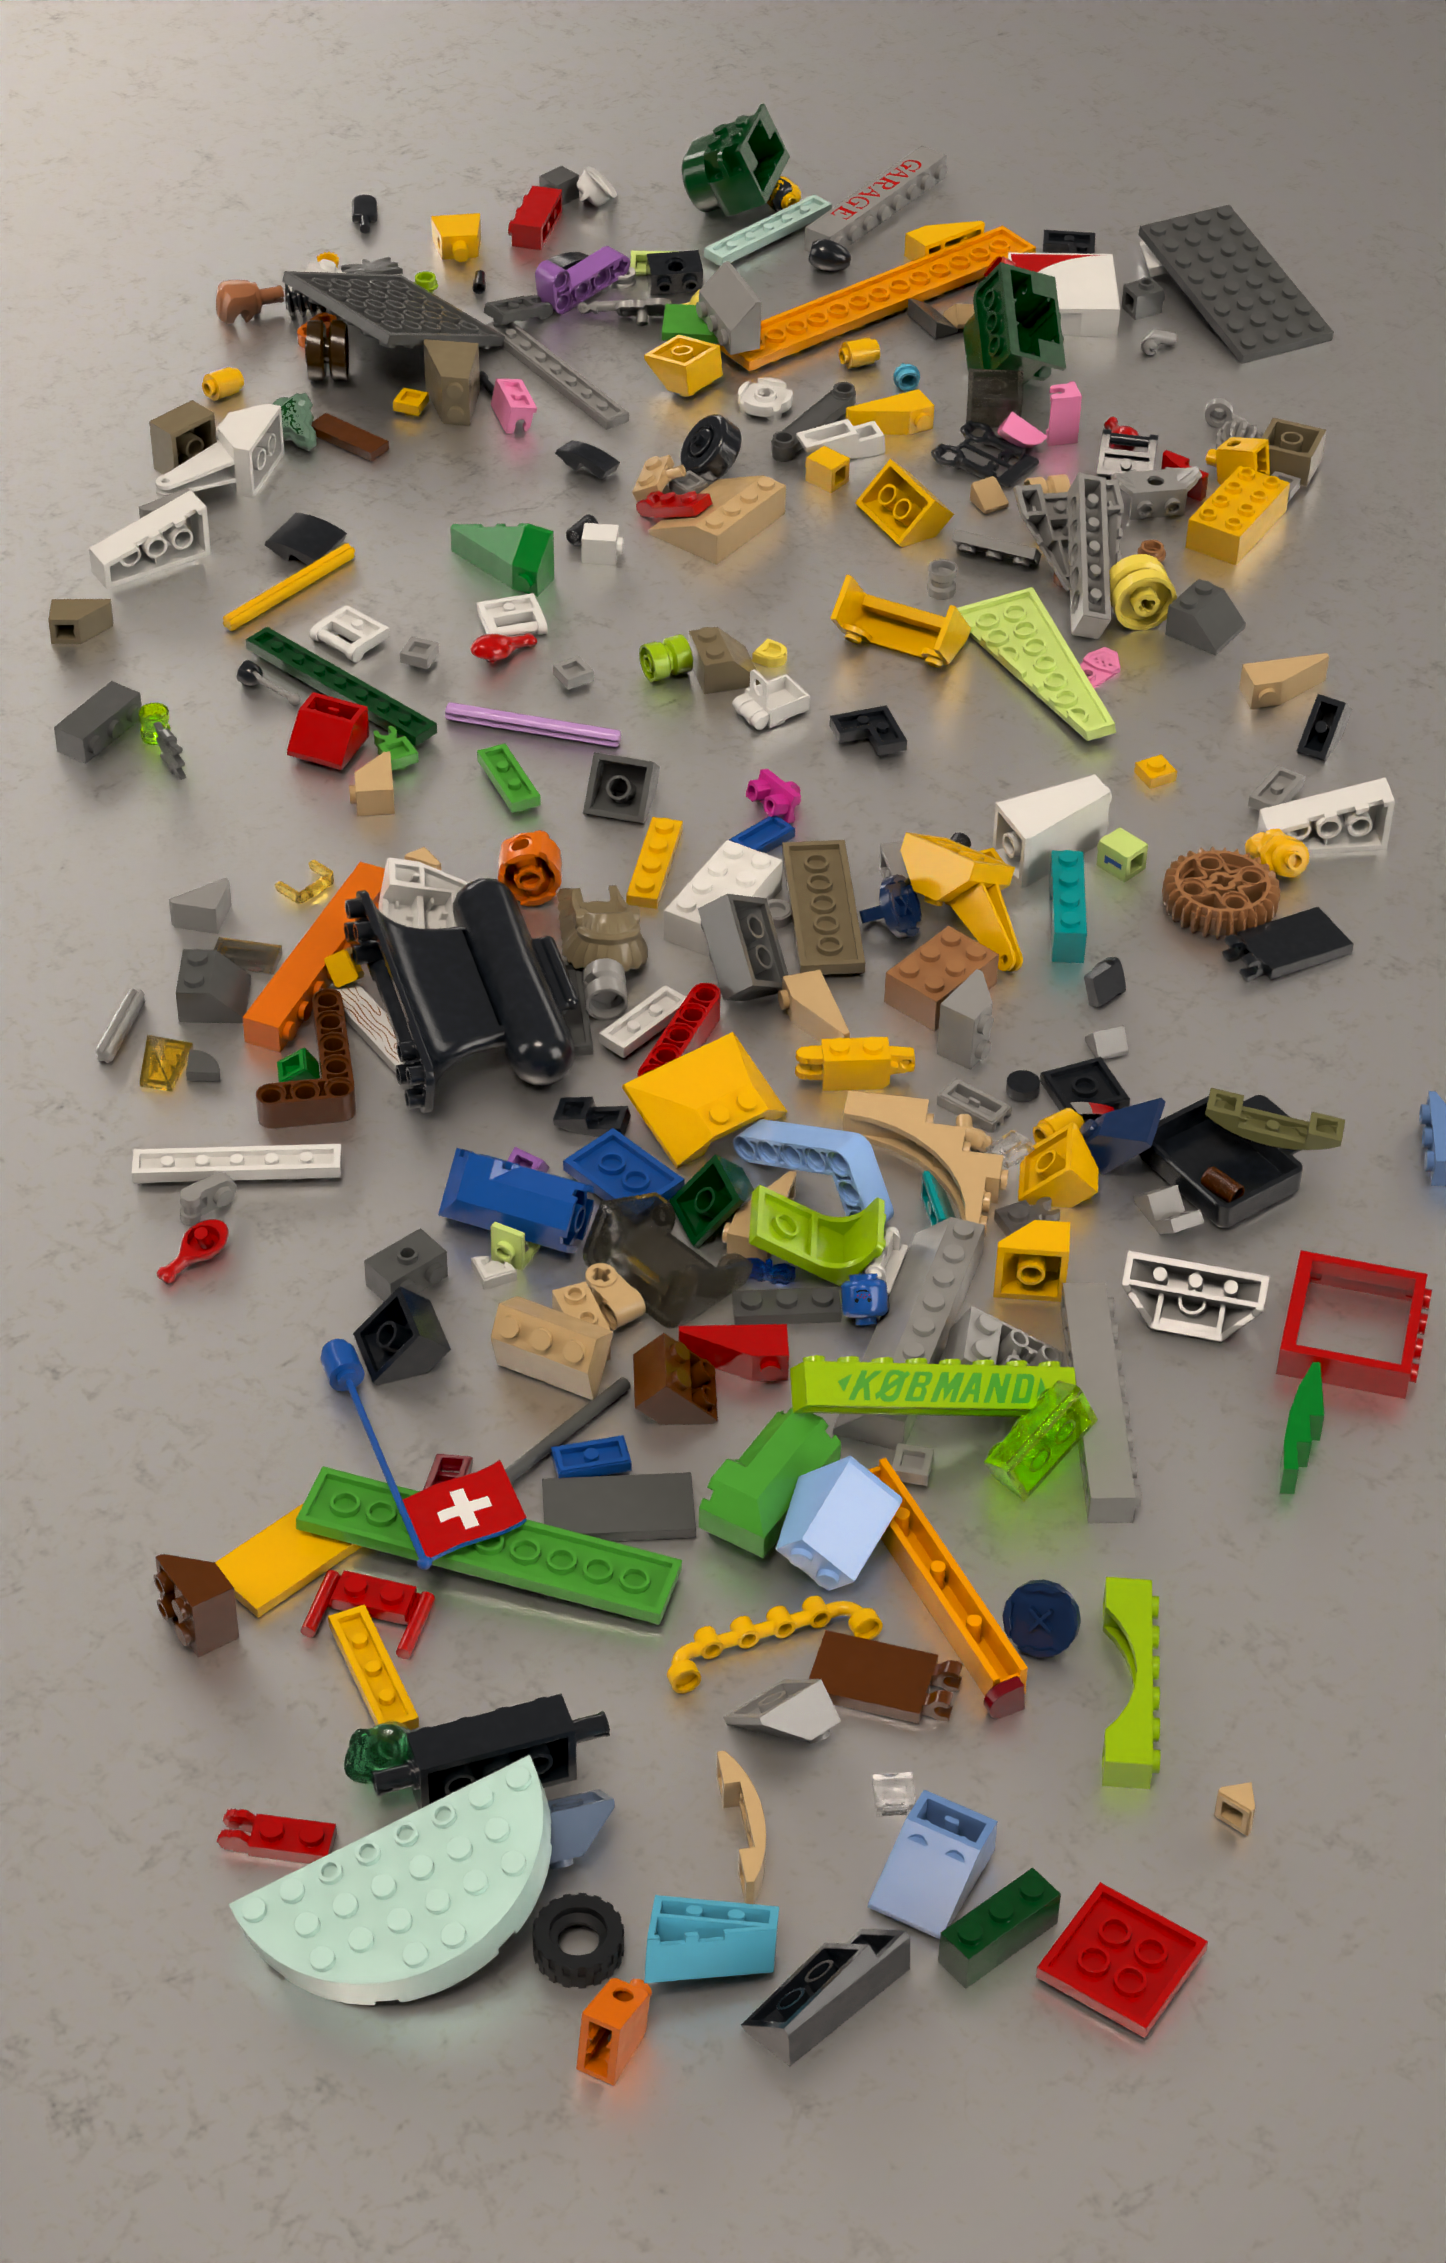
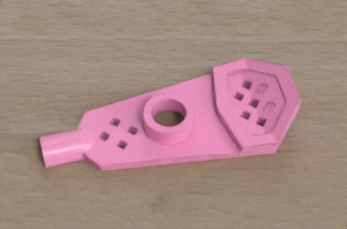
(1100, 665)

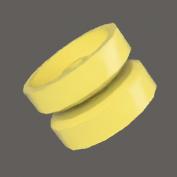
(1140, 592)

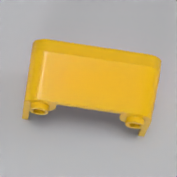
(899, 626)

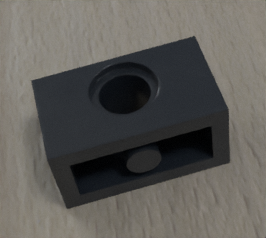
(674, 272)

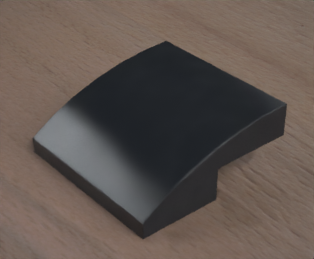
(305, 538)

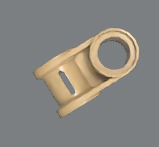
(614, 1295)

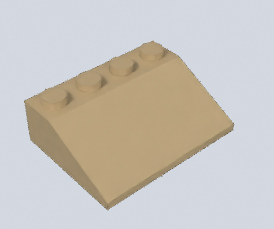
(738, 513)

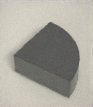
(202, 1067)

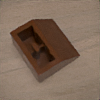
(674, 1384)
(197, 1602)

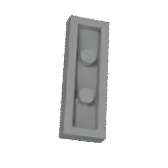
(996, 548)

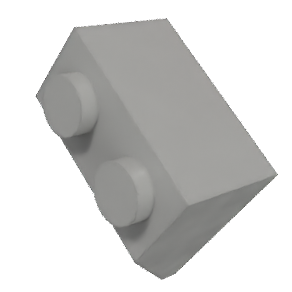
(966, 1022)

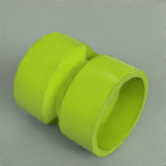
(667, 657)

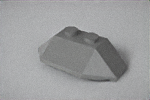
(1193, 1296)

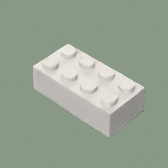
(729, 871)

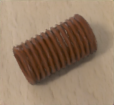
(1220, 1183)

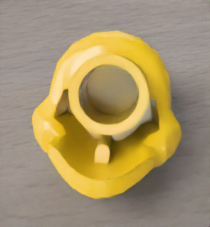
(1280, 851)

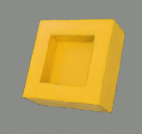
(411, 401)
(1155, 771)

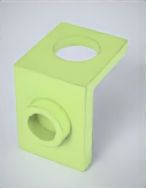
(509, 1246)

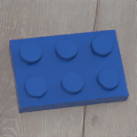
(621, 1169)

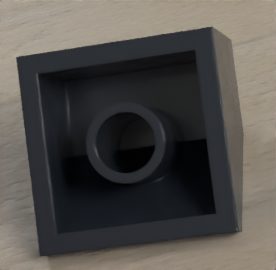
(401, 1338)

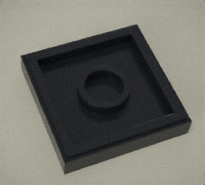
(1084, 1082)

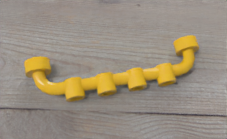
(685, 1675)

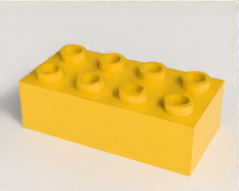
(1237, 515)

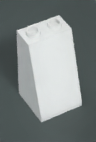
(1050, 819)

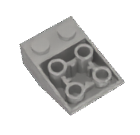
(985, 1337)

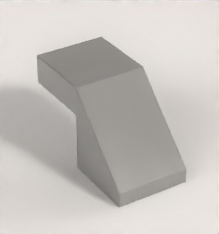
(1166, 1210)

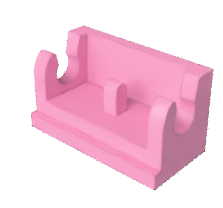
(512, 403)
(1064, 414)

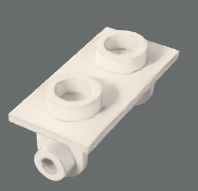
(890, 1261)

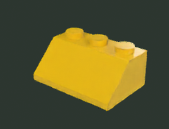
(903, 506)

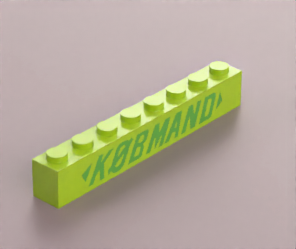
(921, 1387)

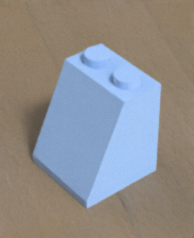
(836, 1521)

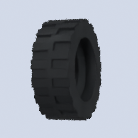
(578, 1969)

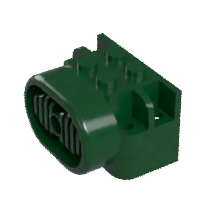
(735, 164)
(1015, 324)

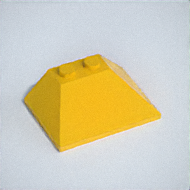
(703, 1098)

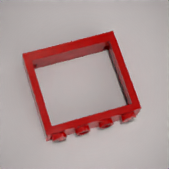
(1347, 1369)

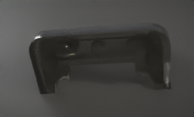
(670, 1276)

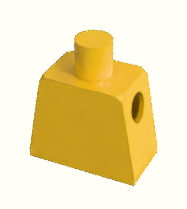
(457, 236)
(1239, 452)

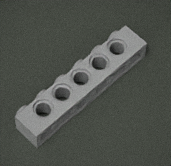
(1088, 556)

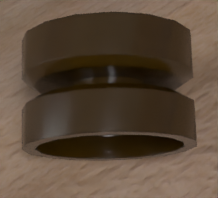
(327, 350)

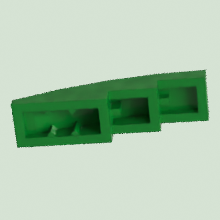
(1303, 1426)

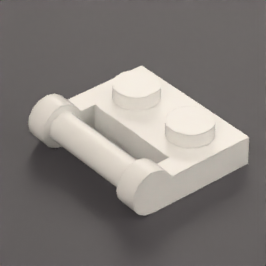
(512, 610)
(352, 625)

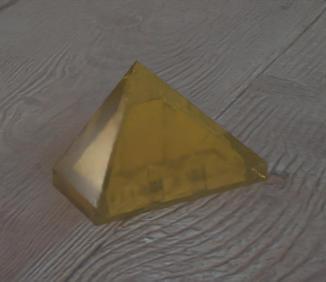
(163, 1062)

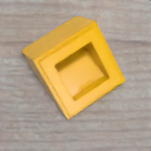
(342, 968)

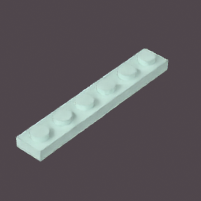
(767, 230)

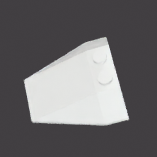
(418, 894)

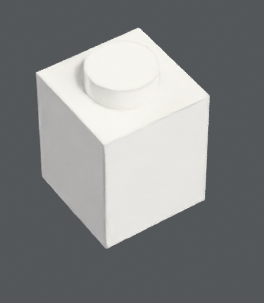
(601, 544)

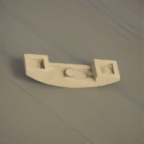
(739, 1791)

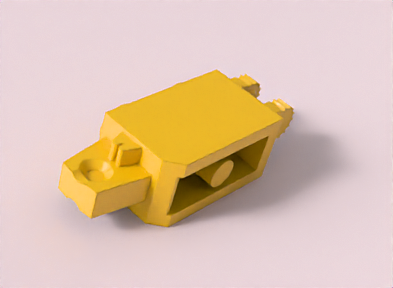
(853, 1063)

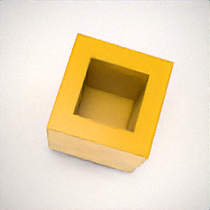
(827, 469)

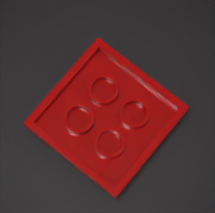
(1122, 1959)

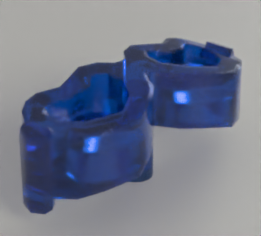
(775, 1274)

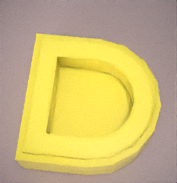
(770, 654)

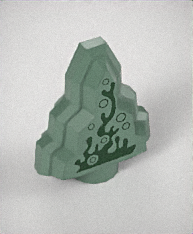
(297, 420)

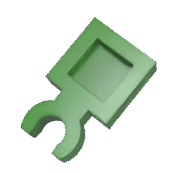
(400, 748)

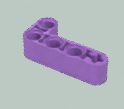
(580, 282)

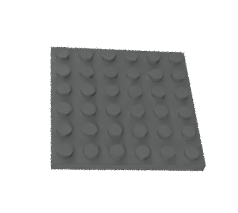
(391, 308)

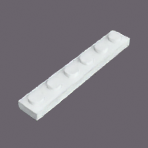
(237, 1163)

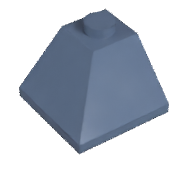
(576, 1824)

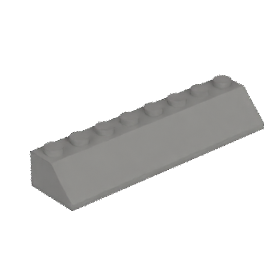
(919, 1316)

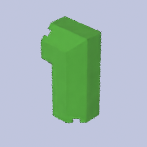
(757, 1488)

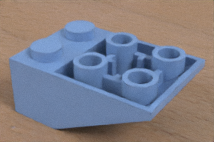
(934, 1864)

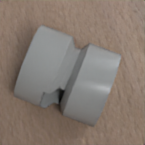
(605, 989)

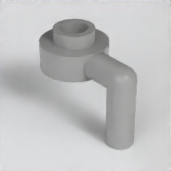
(1218, 419)

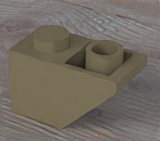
(78, 619)

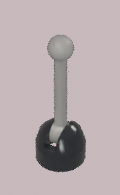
(251, 674)

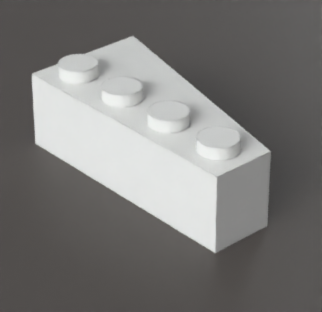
(153, 543)
(1336, 820)

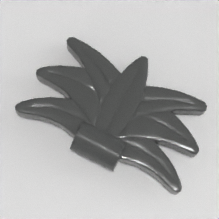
(379, 266)
(170, 750)

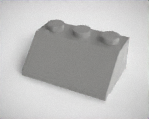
(731, 310)

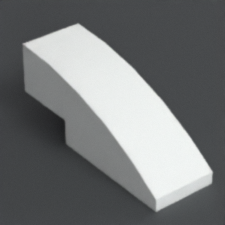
(846, 439)

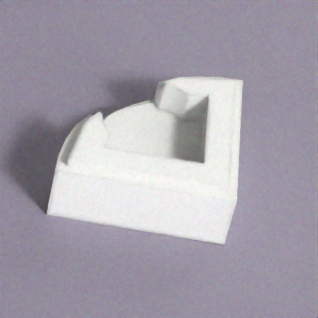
(491, 1272)

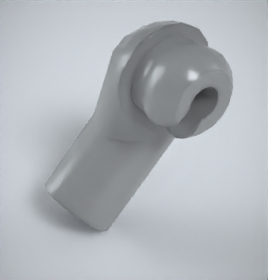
(1156, 338)

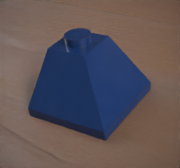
(1122, 1133)

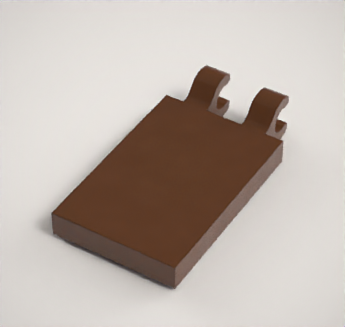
(885, 1678)

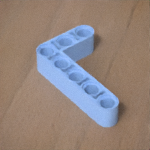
(822, 1151)

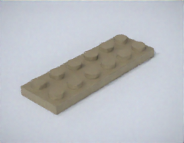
(823, 907)

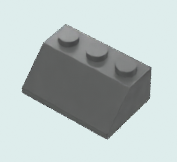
(743, 947)

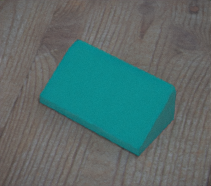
(935, 1199)

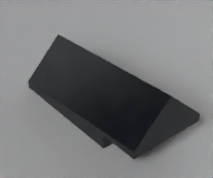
(828, 1991)

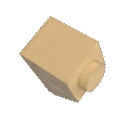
(374, 787)

